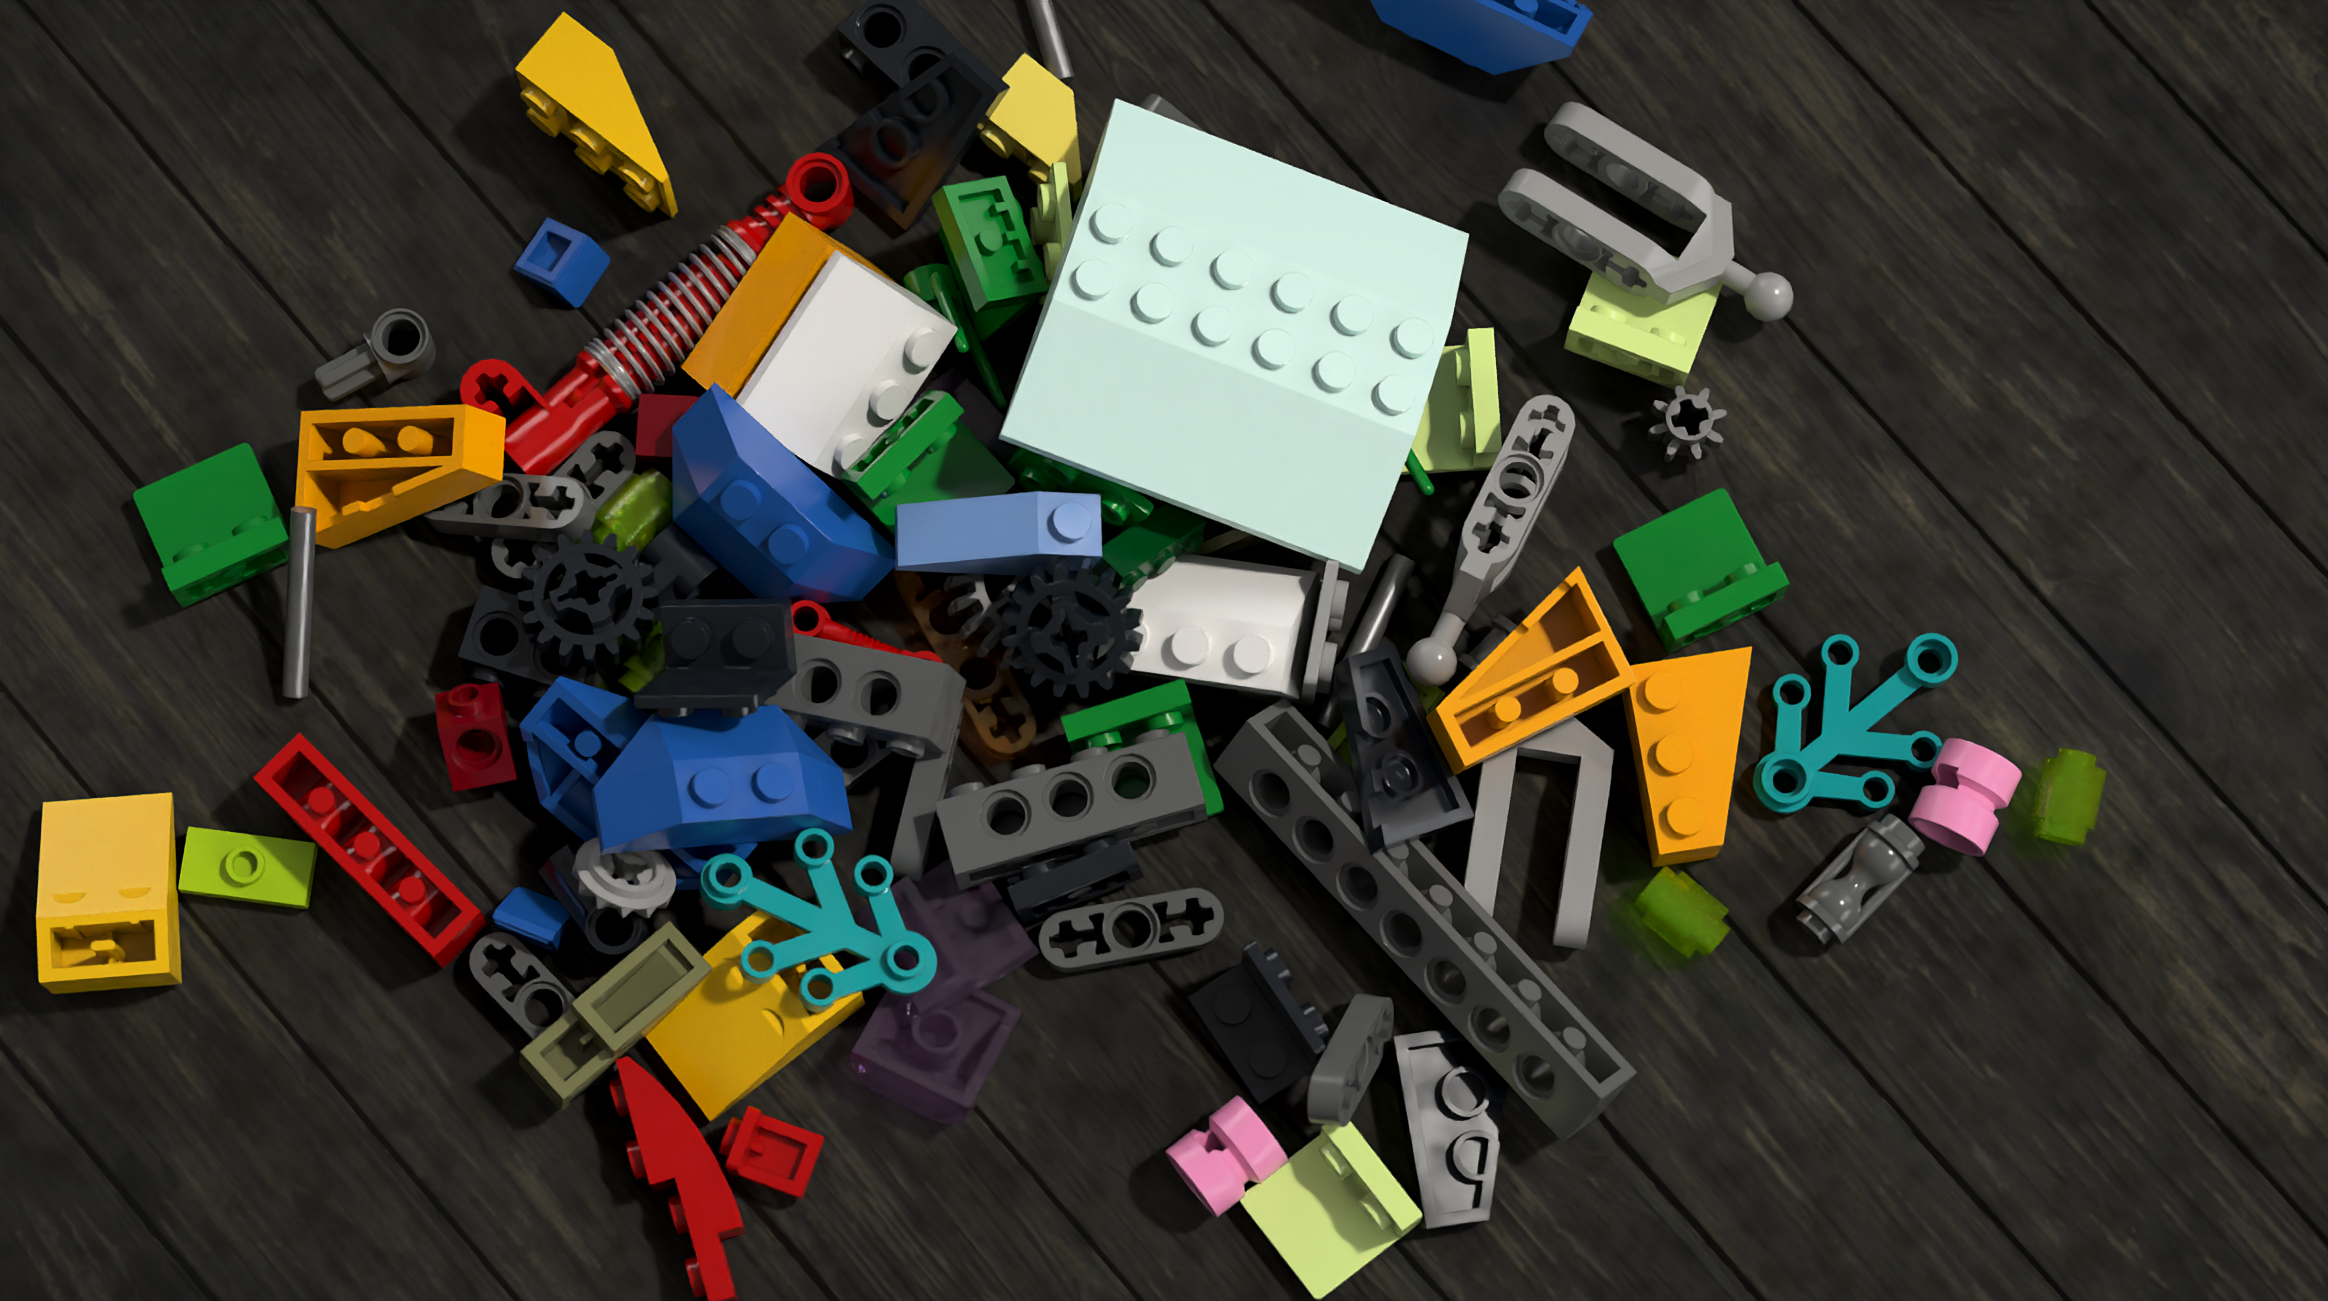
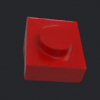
(771, 1152)

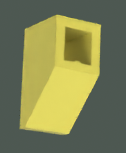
(1036, 124)

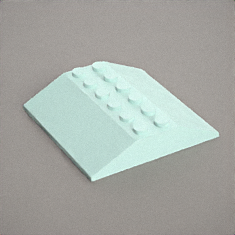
(1238, 337)

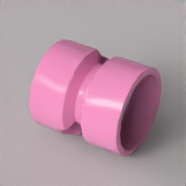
(1963, 800)
(1227, 1156)

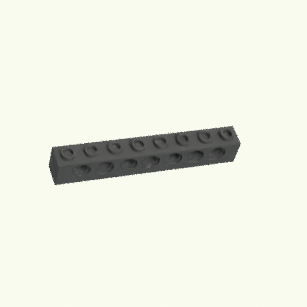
(1426, 923)

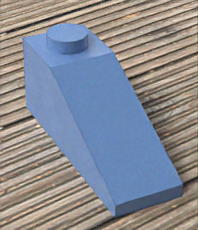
(998, 533)

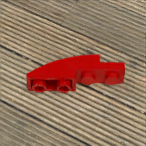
(675, 1154)

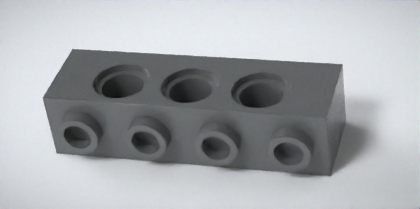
(918, 722)
(985, 856)

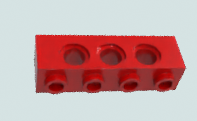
(371, 850)

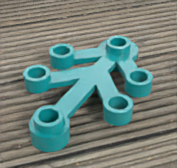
(1847, 731)
(827, 927)

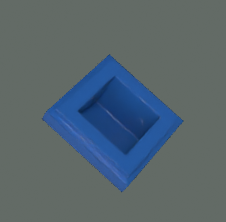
(563, 262)
(533, 919)

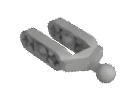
(1619, 250)
(1477, 573)
(1563, 743)

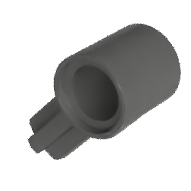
(374, 361)

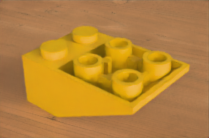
(581, 91)
(108, 894)
(739, 1032)

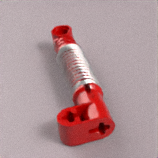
(653, 339)

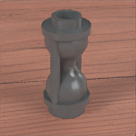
(1881, 857)

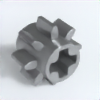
(1696, 411)

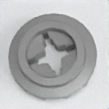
(648, 869)

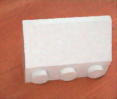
(845, 365)
(1226, 625)

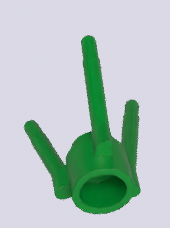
(938, 289)

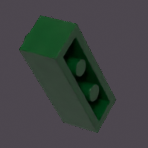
(1151, 545)

